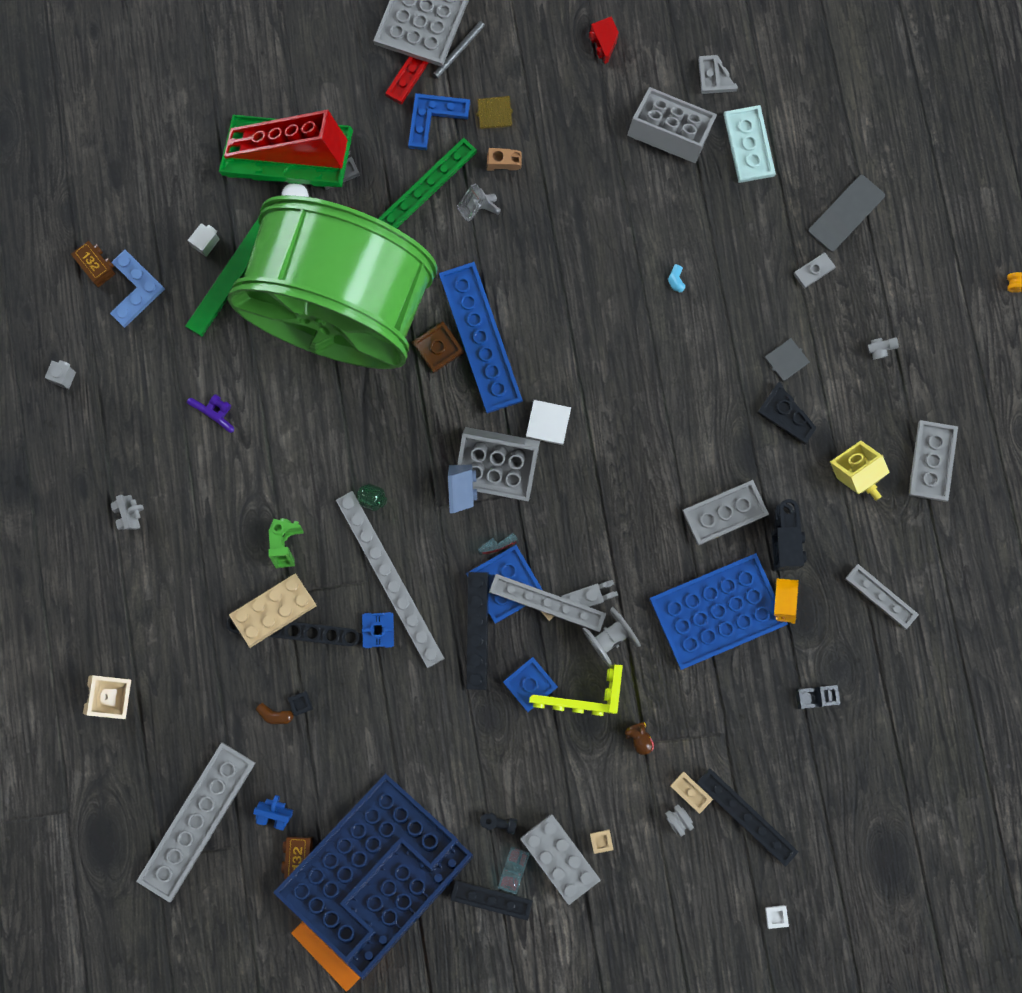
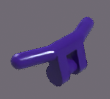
(209, 410)

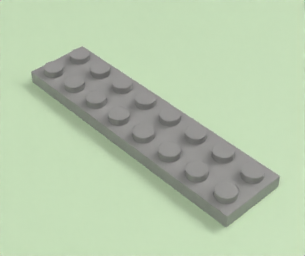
(196, 822)

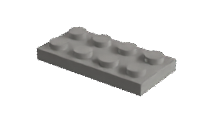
(933, 461)
(725, 512)

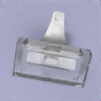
(474, 200)

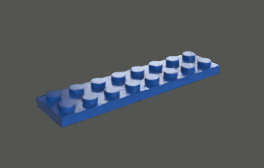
(480, 337)

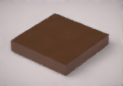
(438, 347)

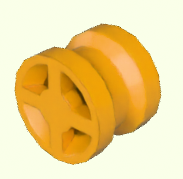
(1015, 282)

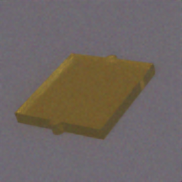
(495, 112)

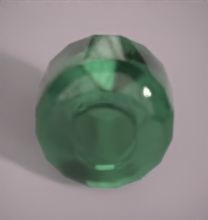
(371, 497)

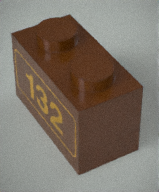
(93, 264)
(296, 851)

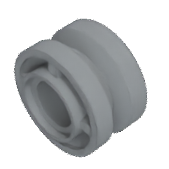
(679, 820)

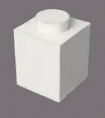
(204, 239)

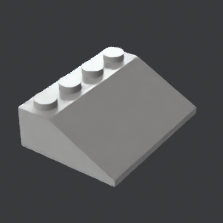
(671, 125)
(501, 462)

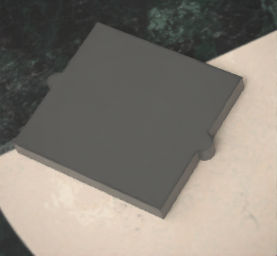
(787, 359)

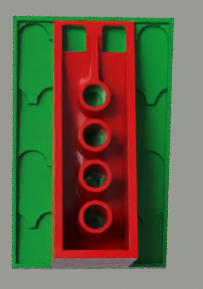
(288, 149)

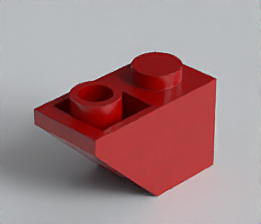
(605, 36)

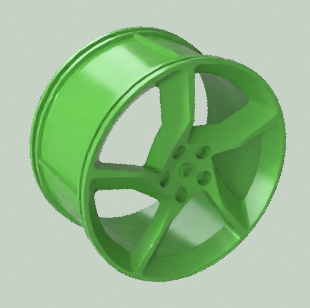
(333, 281)

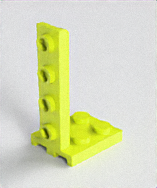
(611, 696)

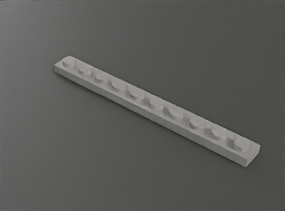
(390, 579)

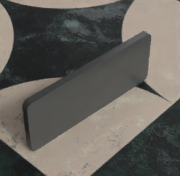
(846, 213)

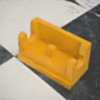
(786, 600)

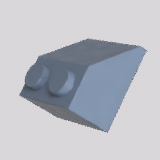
(461, 487)

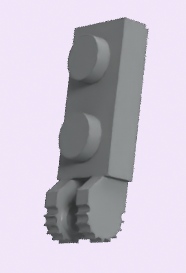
(591, 595)

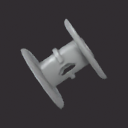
(611, 637)

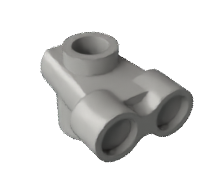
(879, 347)

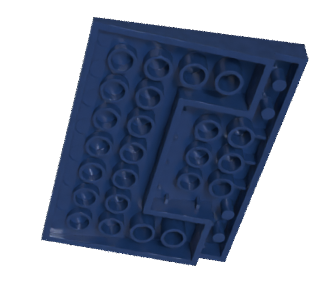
(373, 876)

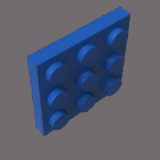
(512, 566)

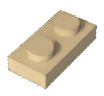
(691, 792)

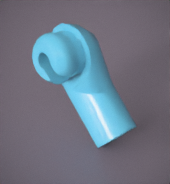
(674, 279)

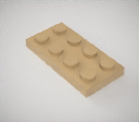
(272, 610)

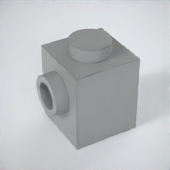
(60, 374)

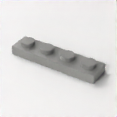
(881, 596)

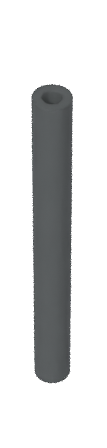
(456, 52)

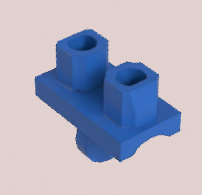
(274, 810)

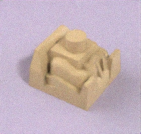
(107, 697)

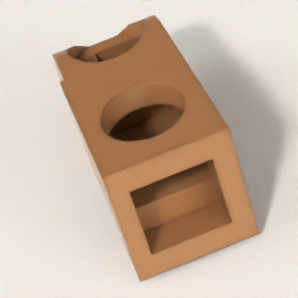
(503, 159)

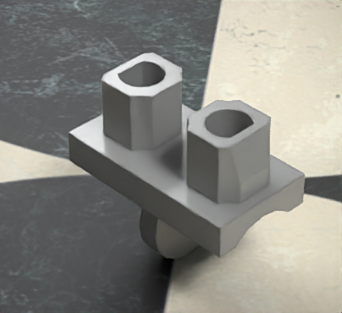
(129, 512)

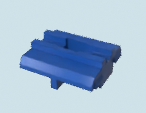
(369, 622)

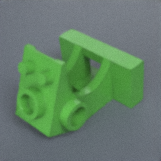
(278, 553)

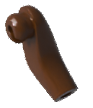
(274, 717)

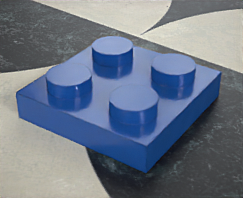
(529, 681)

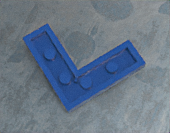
(429, 105)

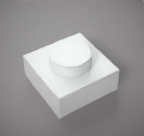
(776, 917)

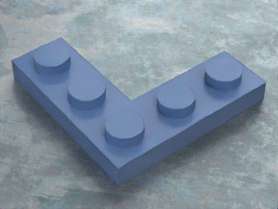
(147, 289)

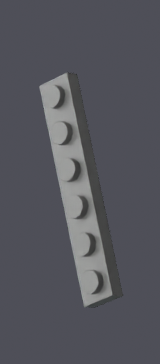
(547, 603)

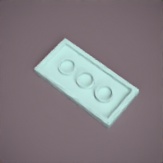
(749, 144)

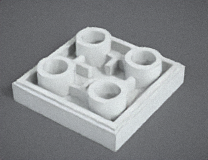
(548, 422)

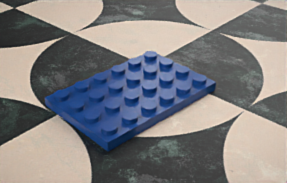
(717, 611)

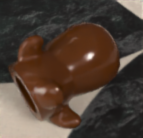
(642, 741)

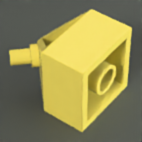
(860, 469)

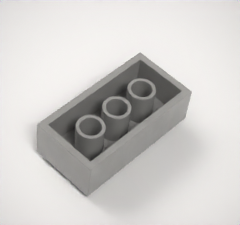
(560, 859)

